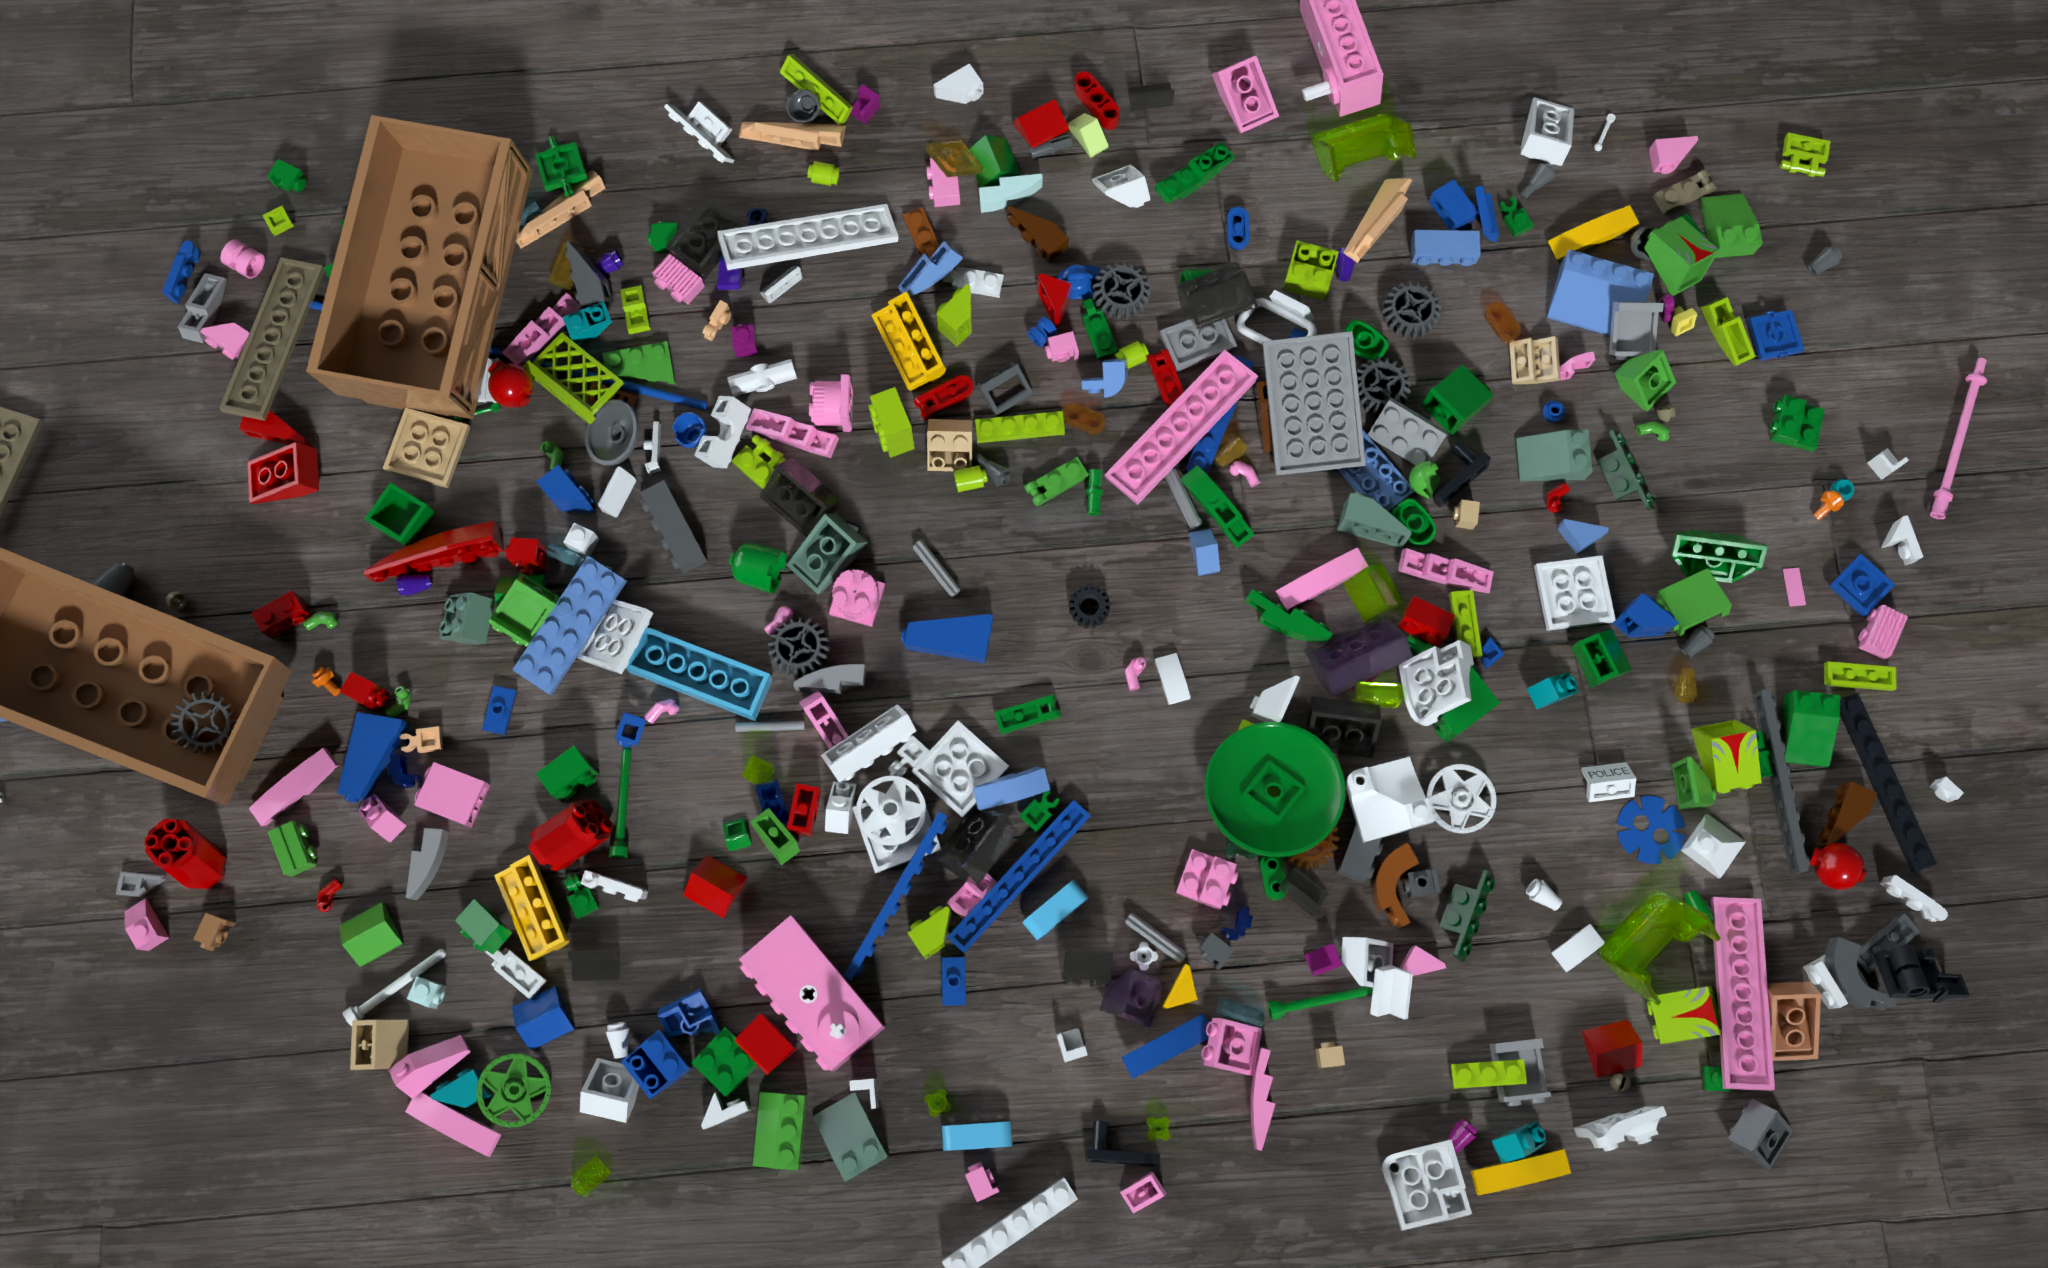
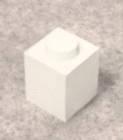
(581, 540)

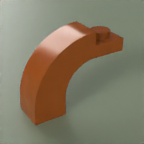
(1385, 883)

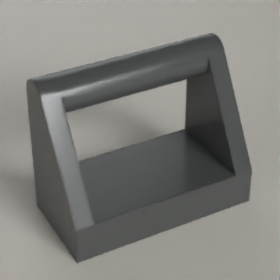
(998, 378)

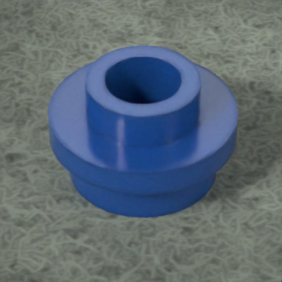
(1549, 415)

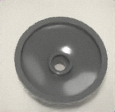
(612, 433)

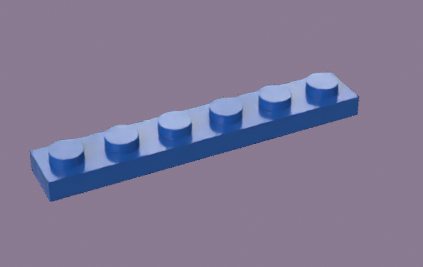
(1208, 445)

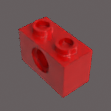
(364, 692)
(804, 809)

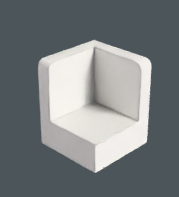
(1885, 463)
(1071, 1045)

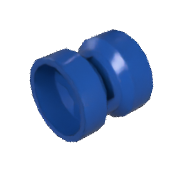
(1041, 332)

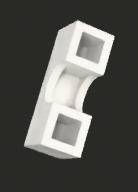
(732, 418)

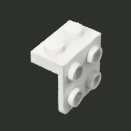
(1823, 981)

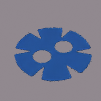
(1633, 838)

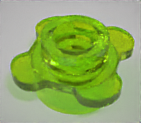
(936, 1109)
(1163, 1124)

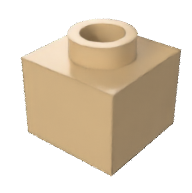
(1466, 514)
(1329, 1055)

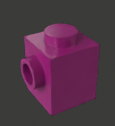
(744, 340)

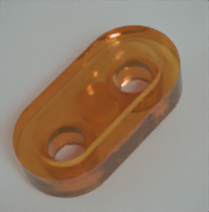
(1504, 322)
(1084, 418)

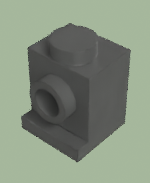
(1431, 882)
(1214, 950)

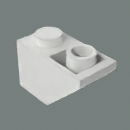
(839, 807)

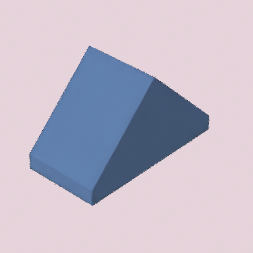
(1580, 534)
(1205, 552)

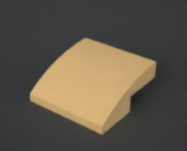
(1535, 361)

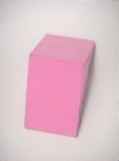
(1420, 962)
(1143, 1192)

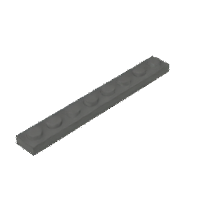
(1782, 789)

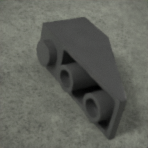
(589, 281)

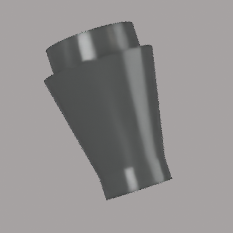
(1826, 259)
(1698, 640)

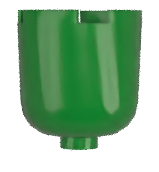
(758, 566)

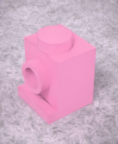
(1062, 347)
(980, 1181)

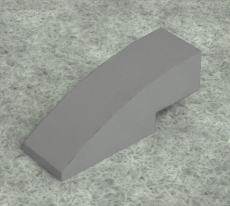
(202, 307)
(832, 678)
(426, 862)

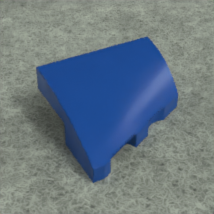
(689, 1015)

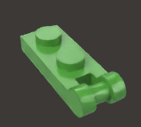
(1057, 481)

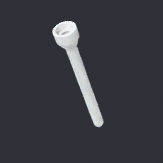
(357, 1013)

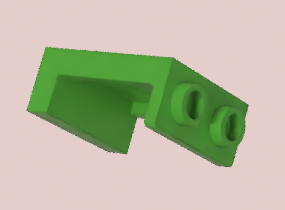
(1694, 600)
(523, 610)

